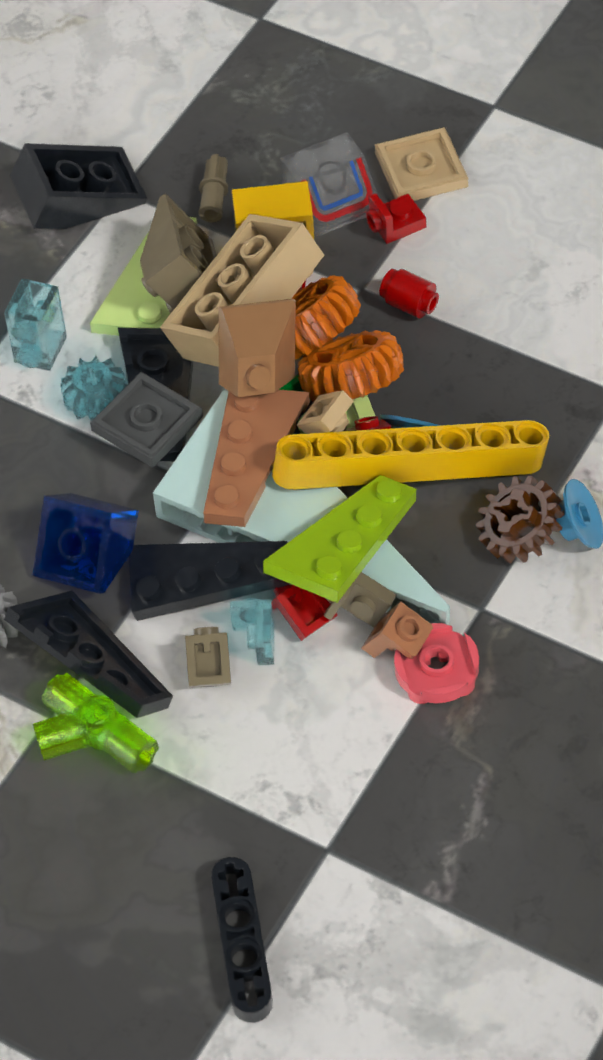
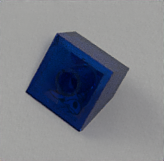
(83, 541)

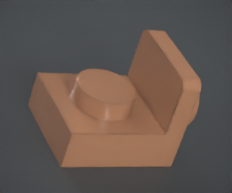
(399, 630)

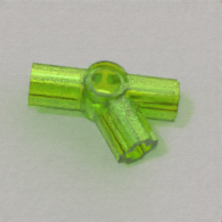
(76, 726)

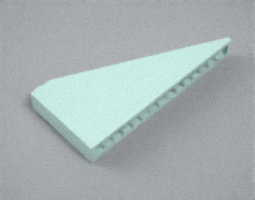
(278, 516)

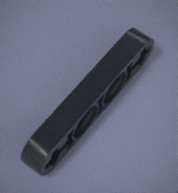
(241, 938)

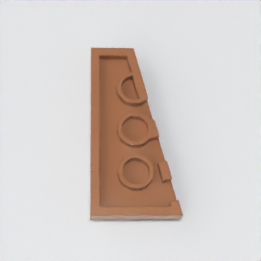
(248, 451)

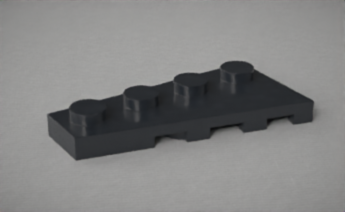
(154, 355)
(197, 574)
(89, 648)

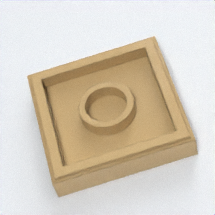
(421, 165)

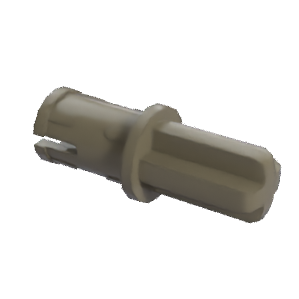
(213, 189)

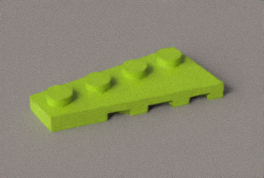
(342, 543)

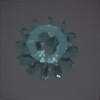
(91, 386)

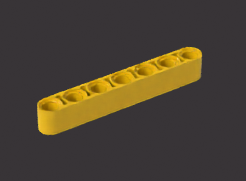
(410, 454)

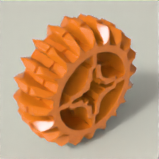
(323, 312)
(352, 364)

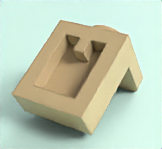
(327, 414)

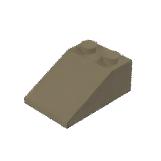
(174, 253)

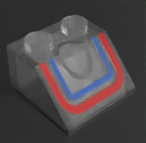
(336, 181)

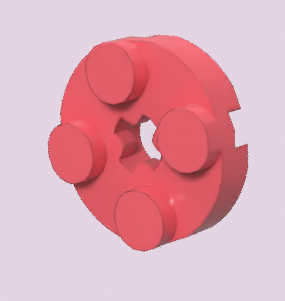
(443, 684)

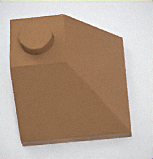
(257, 346)

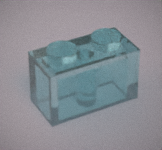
(35, 324)

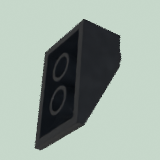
(74, 183)

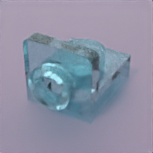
(258, 620)

